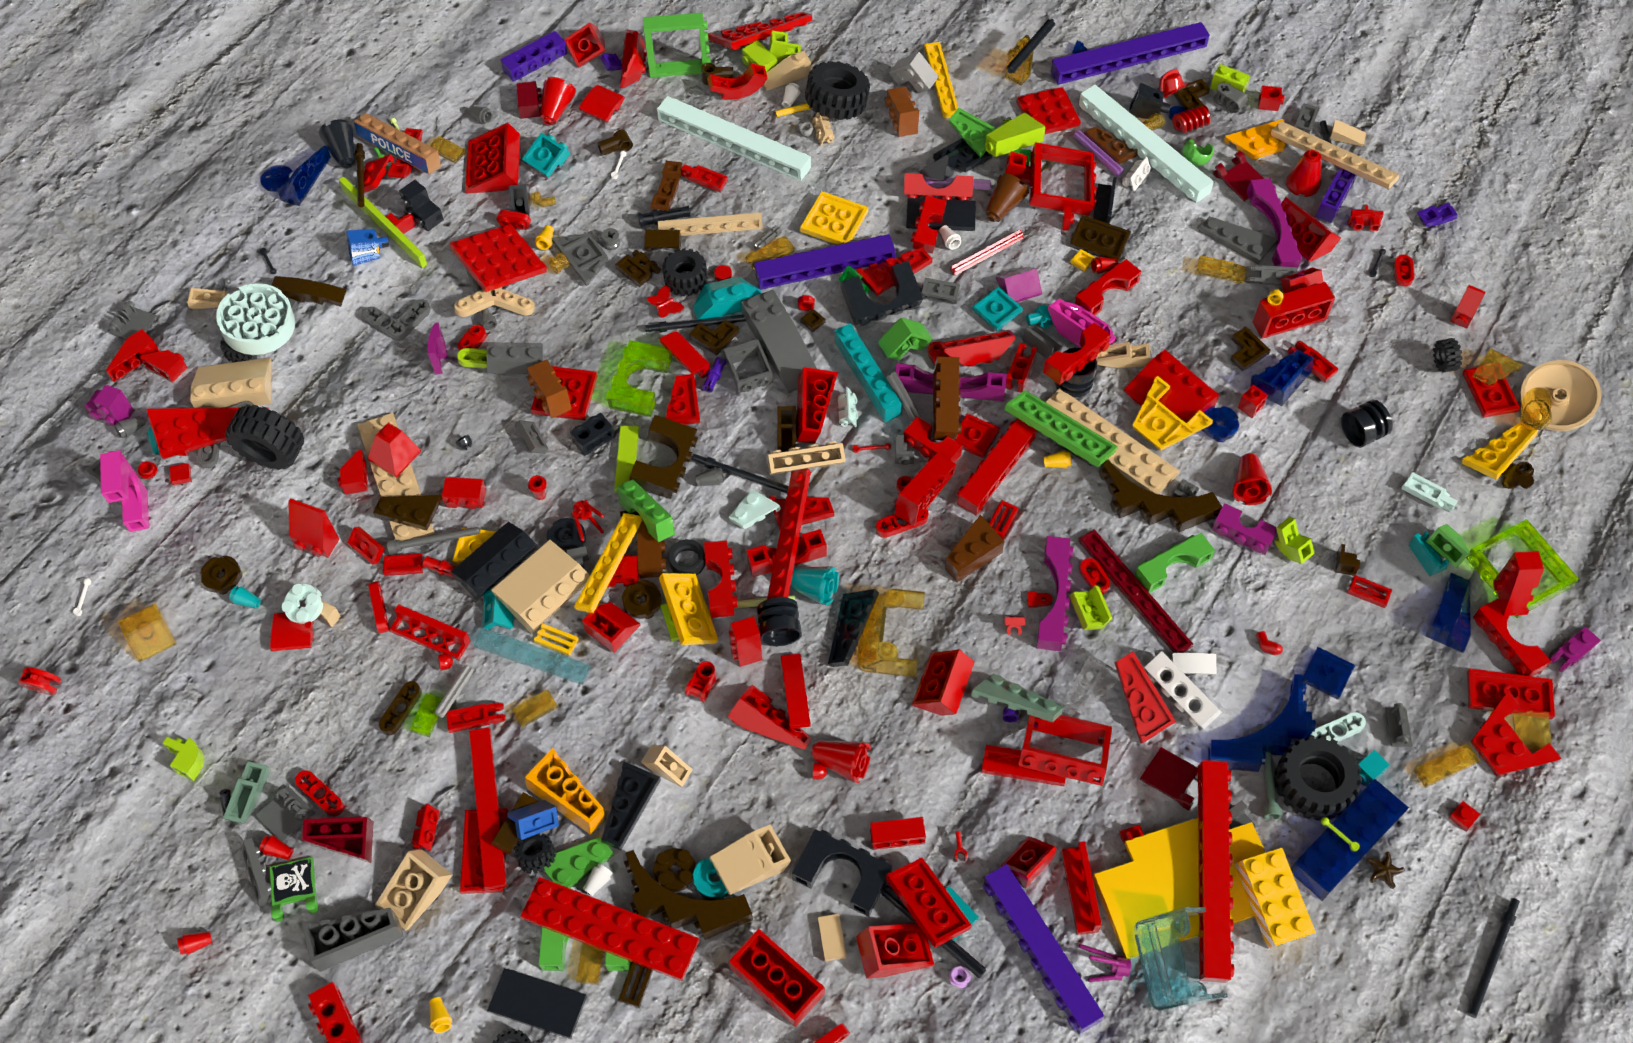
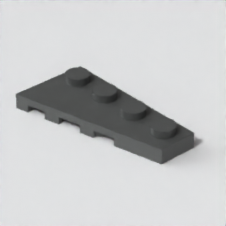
(1239, 239)

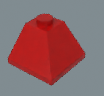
(585, 44)
(392, 450)

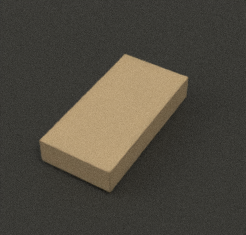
(832, 937)

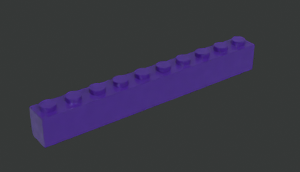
(1129, 53)

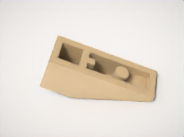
(789, 70)

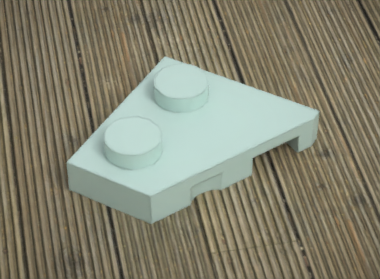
(752, 509)

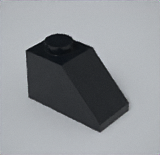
(520, 198)

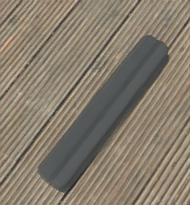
(903, 396)

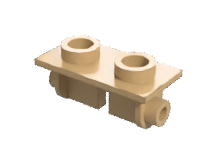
(822, 129)

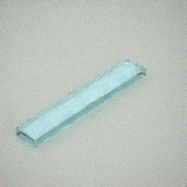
(532, 656)

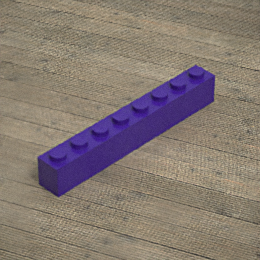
(823, 261)
(1043, 950)

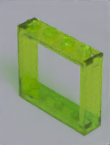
(1535, 542)

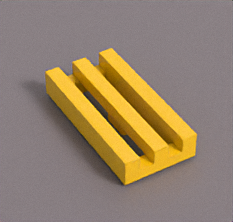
(542, 633)

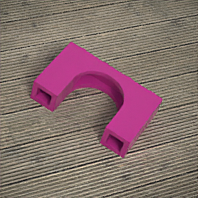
(122, 484)

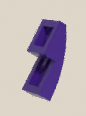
(1435, 216)

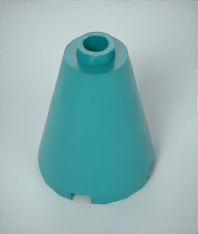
(816, 583)

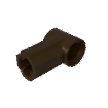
(709, 68)
(619, 141)

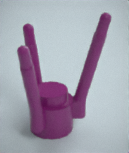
(1118, 965)

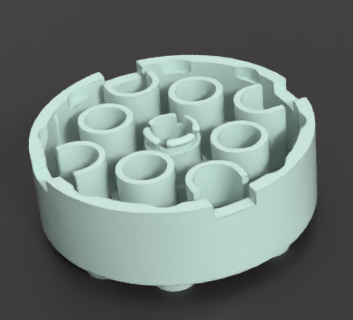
(255, 319)

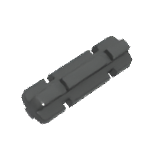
(768, 237)

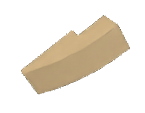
(1125, 356)

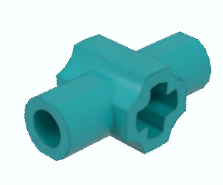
(1040, 316)

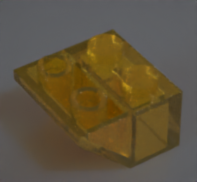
(1024, 70)

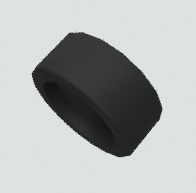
(687, 545)

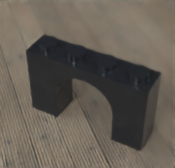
(864, 310)
(824, 848)

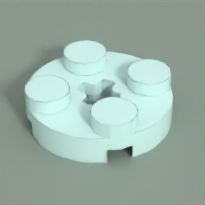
(293, 599)

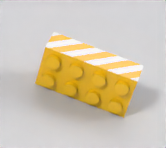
(1275, 898)

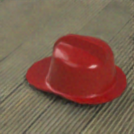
(1171, 82)

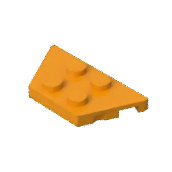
(1257, 141)

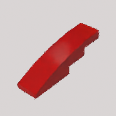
(795, 691)

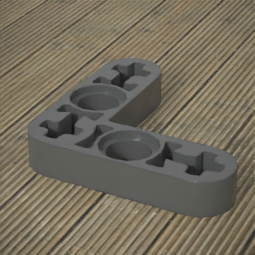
(399, 324)

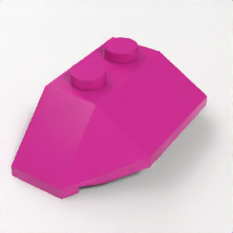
(1073, 319)

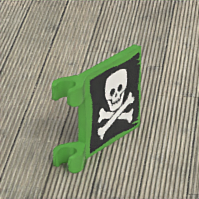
(291, 884)

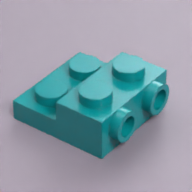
(546, 154)

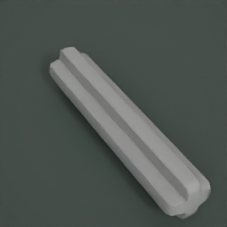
(453, 691)

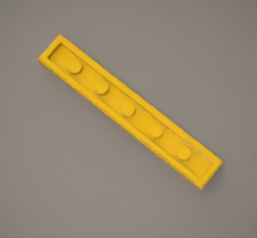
(943, 83)
(608, 563)

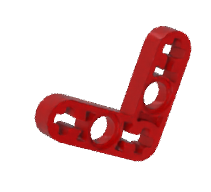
(893, 518)

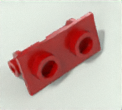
(427, 820)

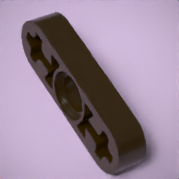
(399, 699)

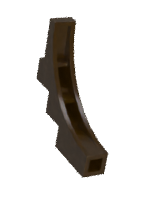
(1153, 507)
(710, 916)

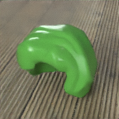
(1197, 154)

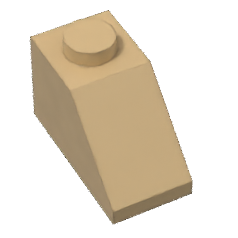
(666, 764)

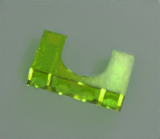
(637, 357)

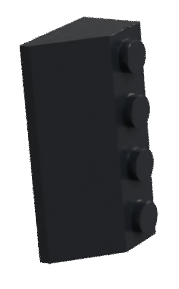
(493, 559)

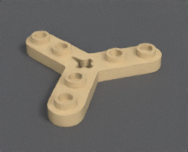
(502, 298)

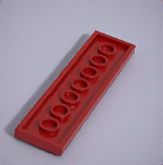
(610, 928)

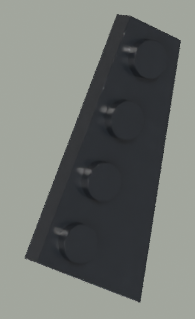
(850, 624)

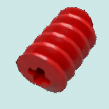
(1191, 119)

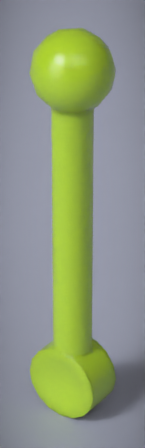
(1354, 846)

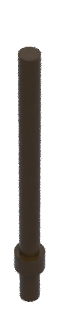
(360, 156)

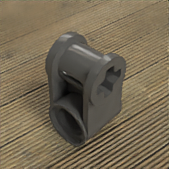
(1231, 98)

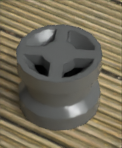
(608, 243)

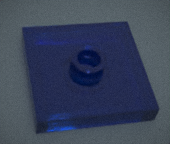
(1328, 673)

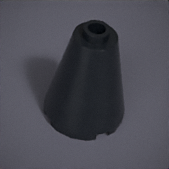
(339, 141)

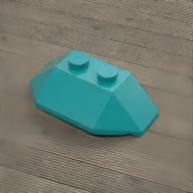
(723, 297)

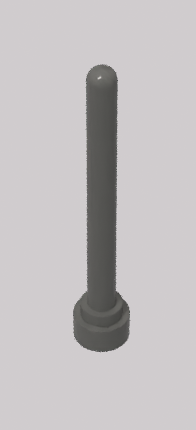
(488, 320)
(395, 546)

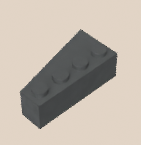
(345, 938)

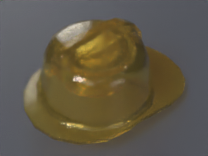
(1536, 409)

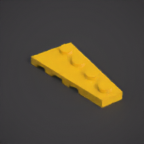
(1500, 452)

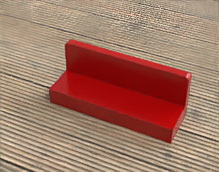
(685, 353)

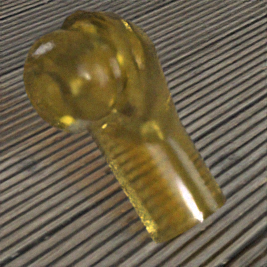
(542, 202)

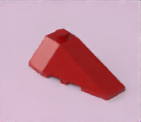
(1310, 234)
(758, 715)

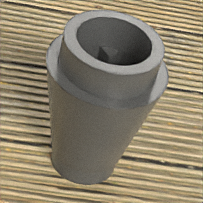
(482, 114)
(129, 426)
(710, 477)

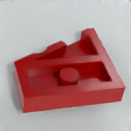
(375, 171)

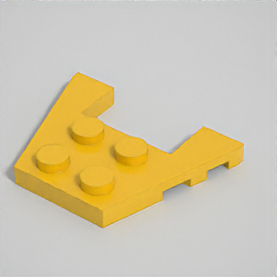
(1161, 425)

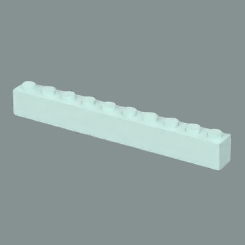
(1140, 137)
(734, 138)

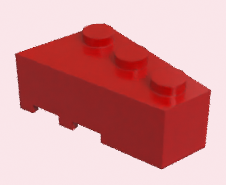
(1517, 581)

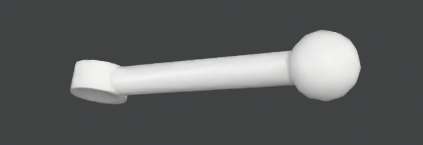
(614, 175)
(77, 611)

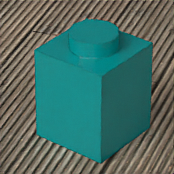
(1372, 767)

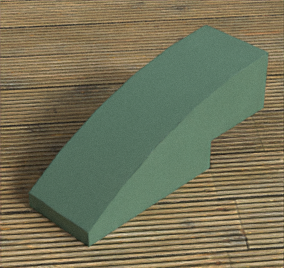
(247, 792)

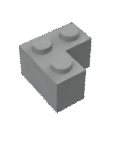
(916, 71)

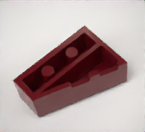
(341, 835)

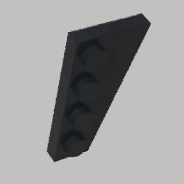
(631, 798)

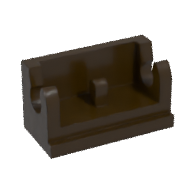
(662, 239)

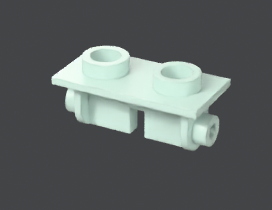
(847, 401)

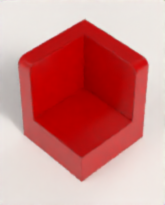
(404, 223)

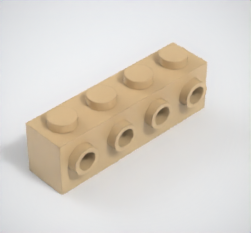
(810, 458)

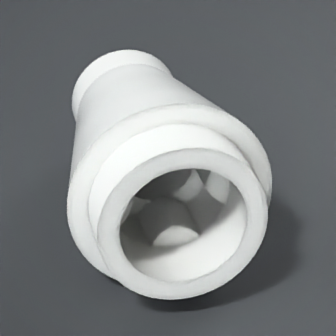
(791, 93)
(950, 238)
(598, 878)

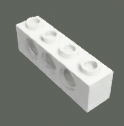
(1207, 711)

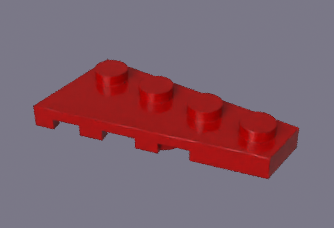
(878, 276)
(1144, 701)

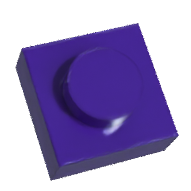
(611, 62)

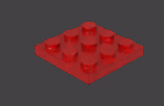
(1051, 109)
(580, 389)

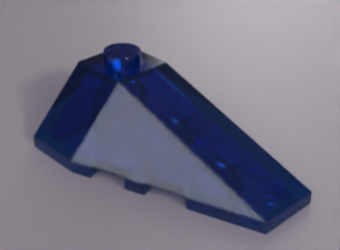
(300, 181)
(1452, 615)

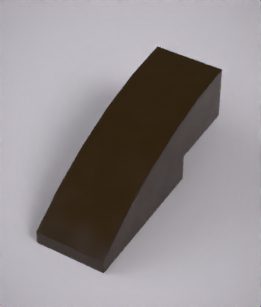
(786, 428)

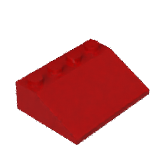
(493, 160)
(1186, 391)

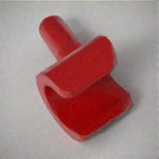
(960, 850)

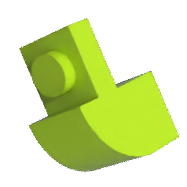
(780, 47)
(1291, 543)
(188, 758)

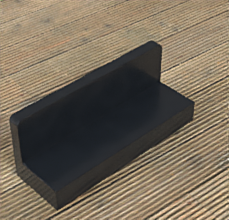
(1104, 202)

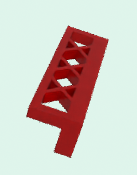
(433, 626)
(1005, 763)
(1081, 889)

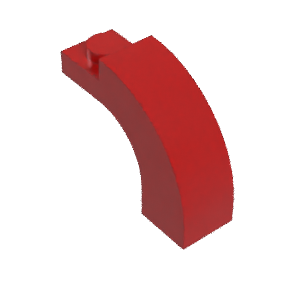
(740, 86)

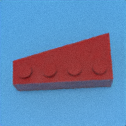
(813, 399)
(924, 488)

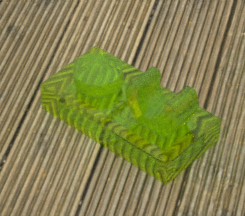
(426, 718)

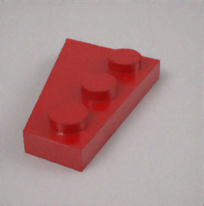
(684, 402)
(815, 509)

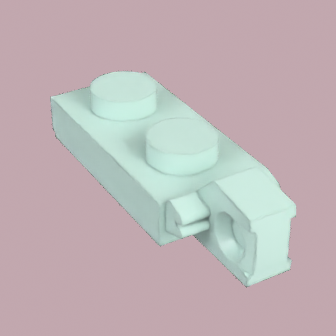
(1429, 492)

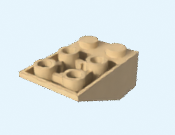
(750, 860)

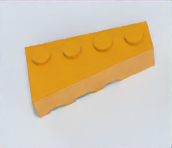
(556, 784)

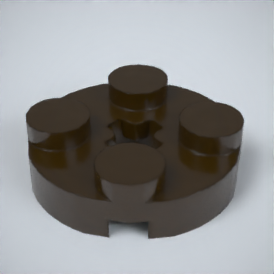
(221, 584)
(641, 610)
(667, 860)

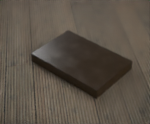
(1099, 238)

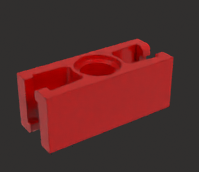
(1021, 368)
(897, 833)

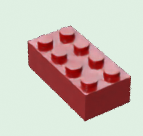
(1297, 310)
(777, 977)

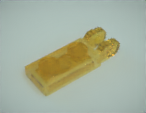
(778, 248)
(1221, 269)

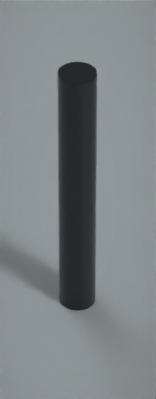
(1325, 132)

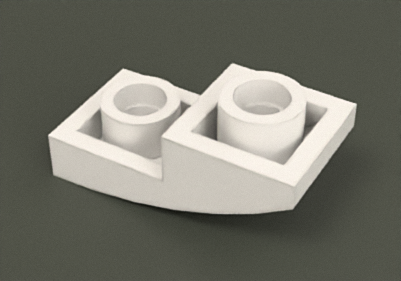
(1196, 663)

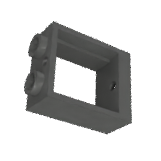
(750, 350)

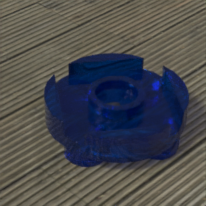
(1229, 427)

